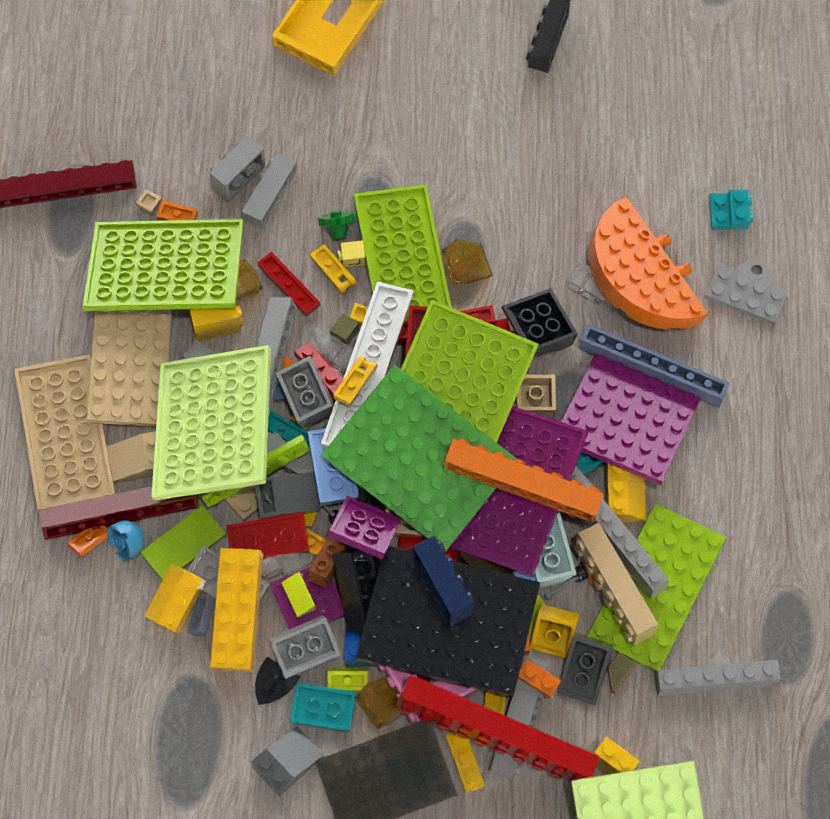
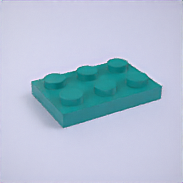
(323, 707)

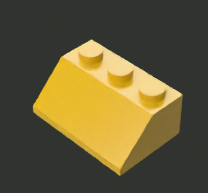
(625, 494)
(175, 598)

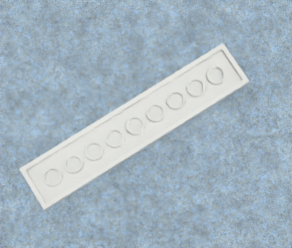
(375, 343)

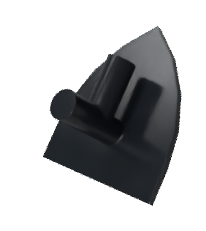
(271, 684)

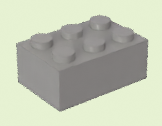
(237, 168)
(306, 391)
(304, 646)

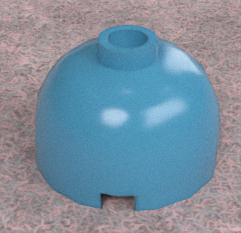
(126, 538)

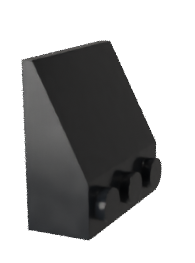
(541, 321)

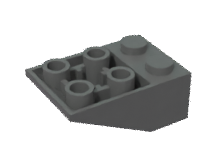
(287, 495)

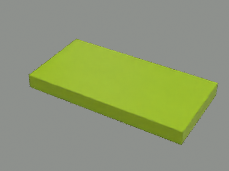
(183, 542)

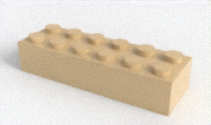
(616, 585)

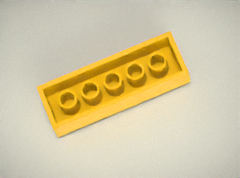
(237, 610)

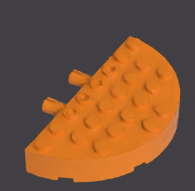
(639, 274)

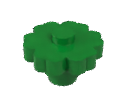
(337, 222)

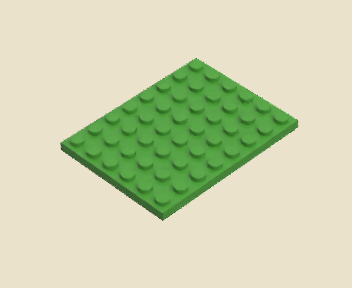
(399, 452)

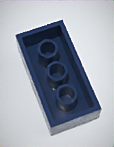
(442, 580)

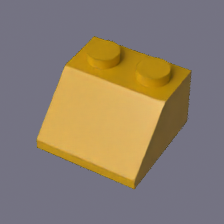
(554, 631)

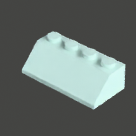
(556, 560)

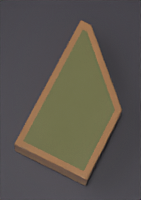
(619, 670)

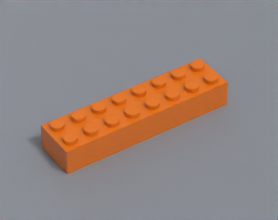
(523, 480)

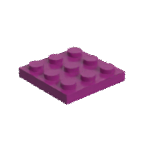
(364, 527)
(326, 601)

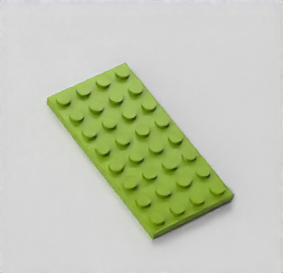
(402, 242)
(685, 555)

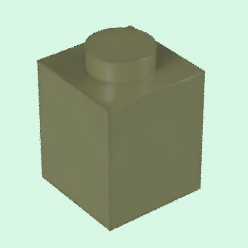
(345, 329)

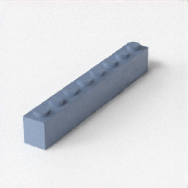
(654, 365)

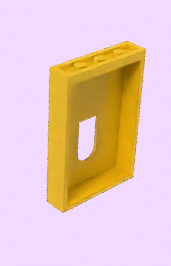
(319, 41)

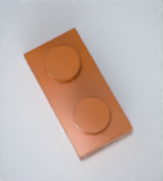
(173, 211)
(87, 540)
(539, 678)

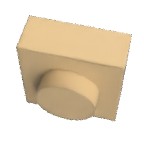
(148, 201)

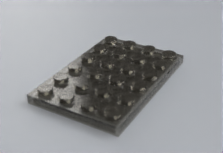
(388, 775)

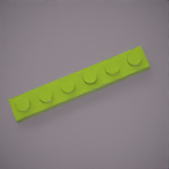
(275, 460)

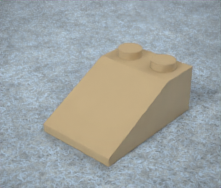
(132, 458)

